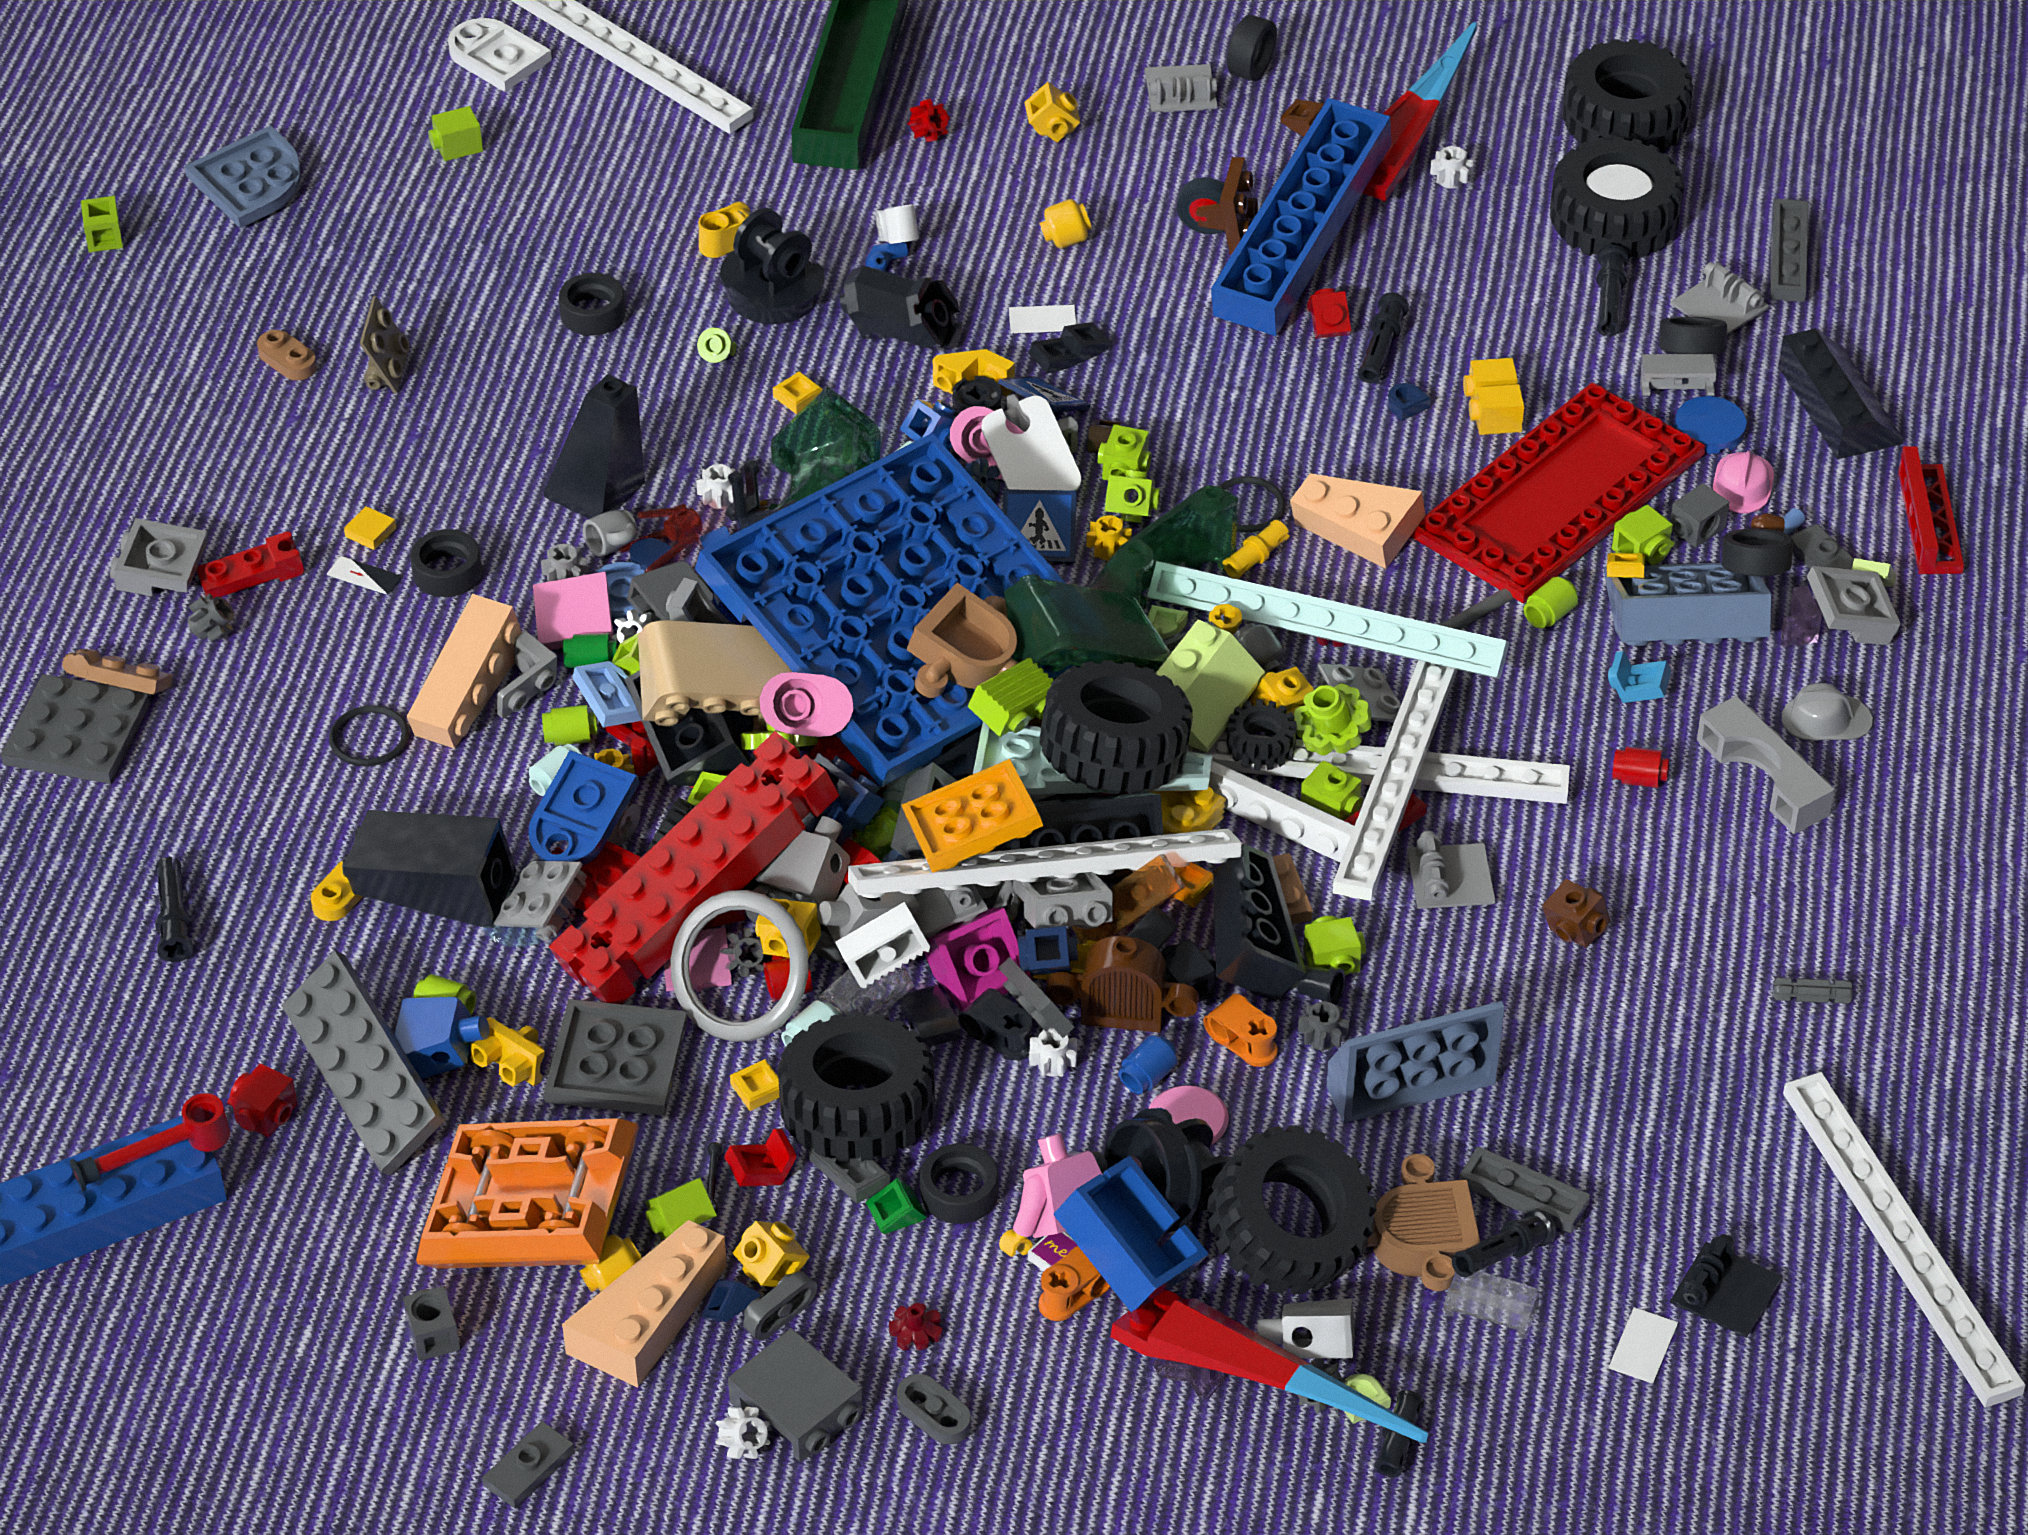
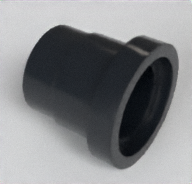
(1323, 983)

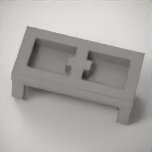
(1677, 372)

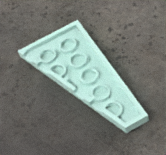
(1041, 777)

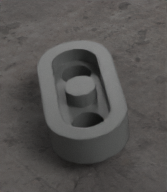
(780, 1305)
(937, 1410)

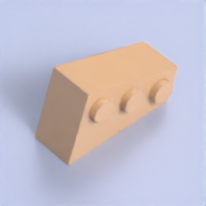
(1358, 515)

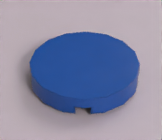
(1712, 422)

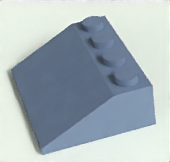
(1689, 603)
(1416, 1062)

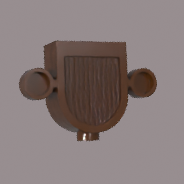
(1123, 987)

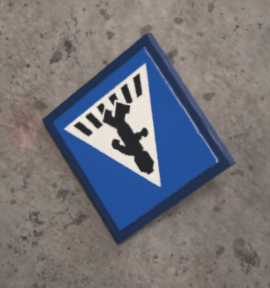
(1057, 398)
(1045, 520)

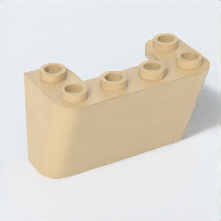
(703, 669)

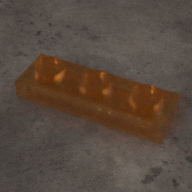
(1136, 897)

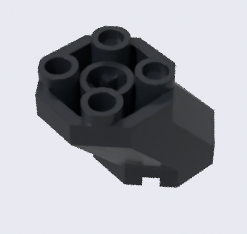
(901, 308)

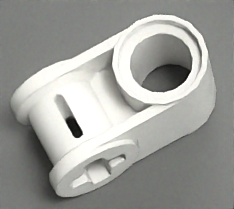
(897, 224)

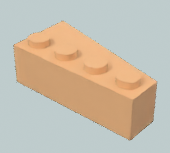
(466, 672)
(647, 1306)

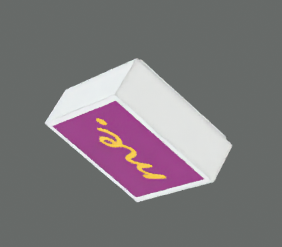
(1051, 1250)

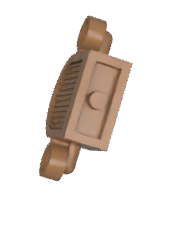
(962, 642)
(1424, 1224)

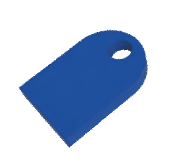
(580, 808)

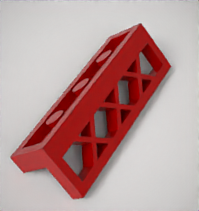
(1922, 519)

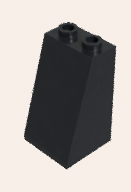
(432, 864)

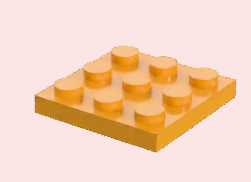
(972, 816)

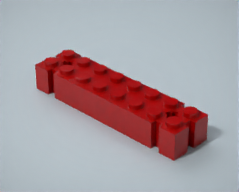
(703, 855)

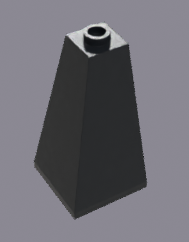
(602, 452)

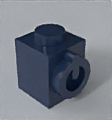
(1047, 950)

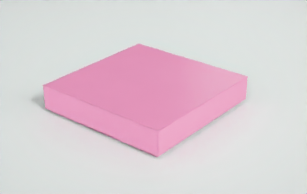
(572, 608)

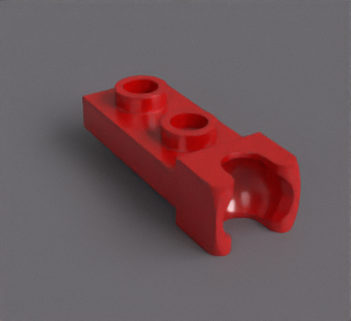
(252, 566)

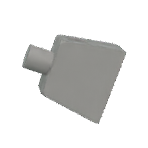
(809, 866)
(854, 910)
(1329, 1323)

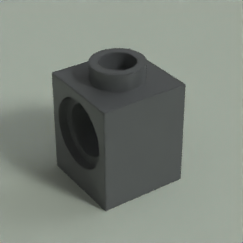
(1699, 515)
(439, 1333)

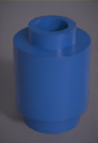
(1148, 1064)

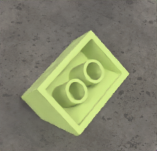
(1215, 678)

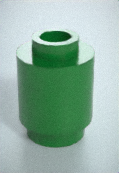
(588, 649)

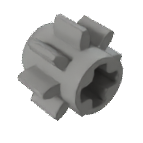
(563, 563)

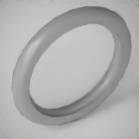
(797, 978)

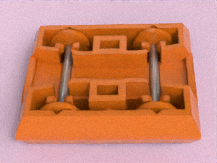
(520, 1200)

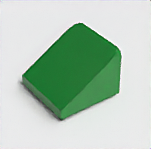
(896, 1207)

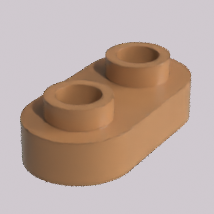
(286, 355)

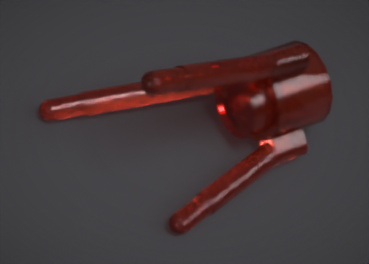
(682, 525)

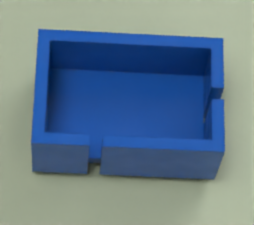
(1117, 1228)

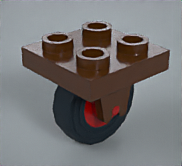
(1220, 206)

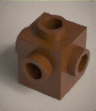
(1576, 913)

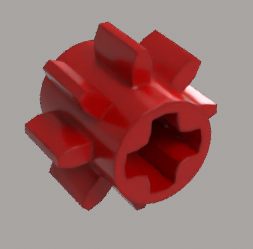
(928, 120)

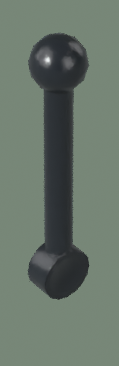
(714, 1151)

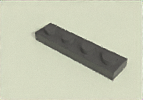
(1789, 250)

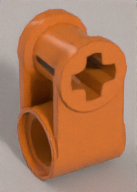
(1243, 1030)
(1070, 1286)

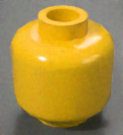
(1066, 223)
(615, 1260)

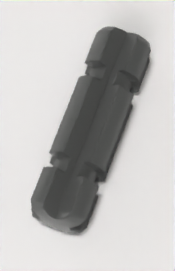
(1812, 990)

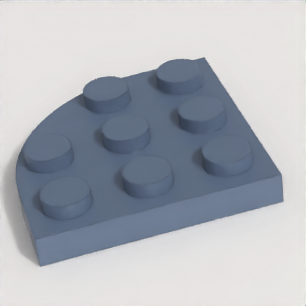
(249, 176)

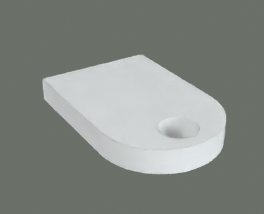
(496, 52)

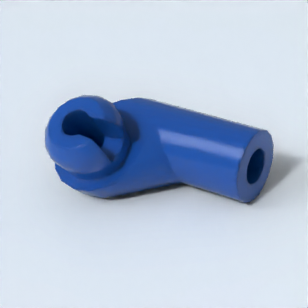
(882, 254)

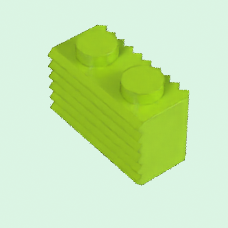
(1012, 697)

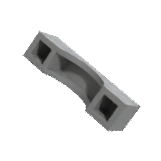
(1738, 735)

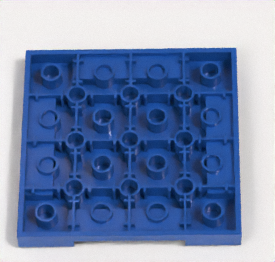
(853, 575)

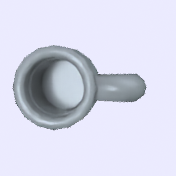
(609, 532)

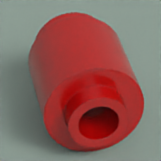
(1640, 767)

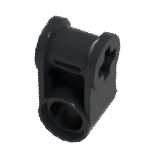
(998, 1024)

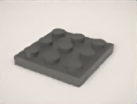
(76, 729)
(616, 1057)

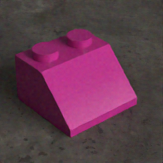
(969, 954)

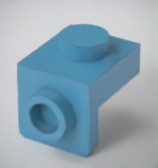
(1638, 681)

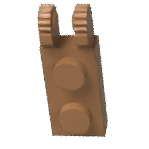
(115, 672)

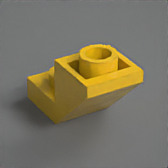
(954, 367)

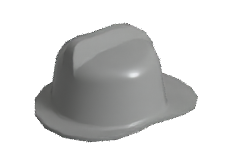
(1825, 714)

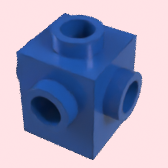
(929, 418)

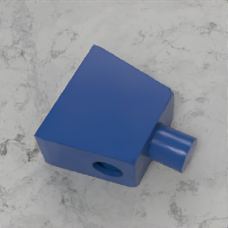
(438, 1033)

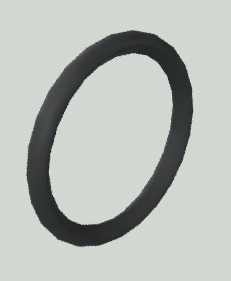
(1258, 481)
(369, 709)

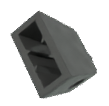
(651, 589)

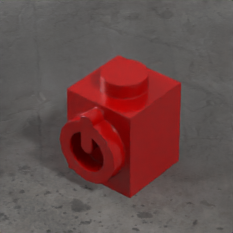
(263, 1100)

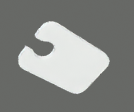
(1036, 457)

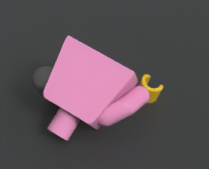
(1047, 1189)

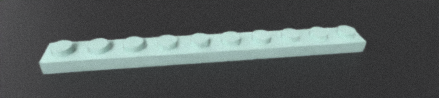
(1331, 620)

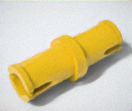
(1256, 549)

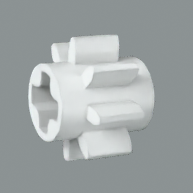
(1451, 167)
(716, 486)
(625, 626)
(1053, 1053)
(742, 1432)

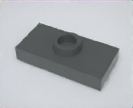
(1817, 548)
(855, 1178)
(528, 1464)

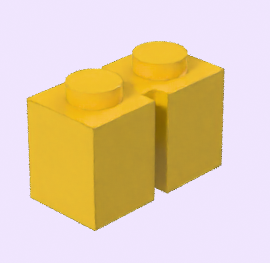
(1494, 395)

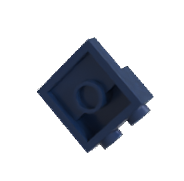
(855, 802)

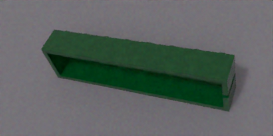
(846, 82)

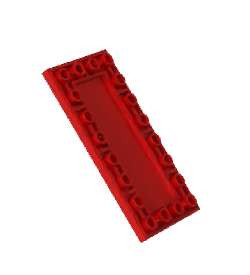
(1557, 491)

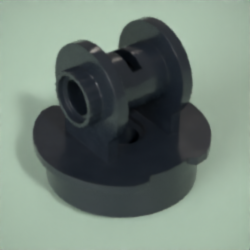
(770, 271)
(1171, 1157)

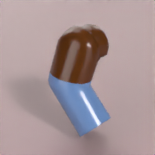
(1785, 524)

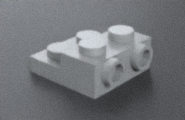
(157, 557)
(1855, 603)
(1066, 901)

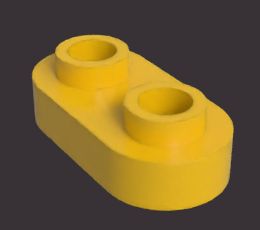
(343, 899)

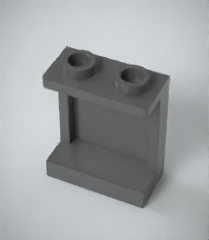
(797, 1393)

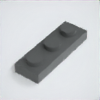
(1033, 999)
(1524, 1188)

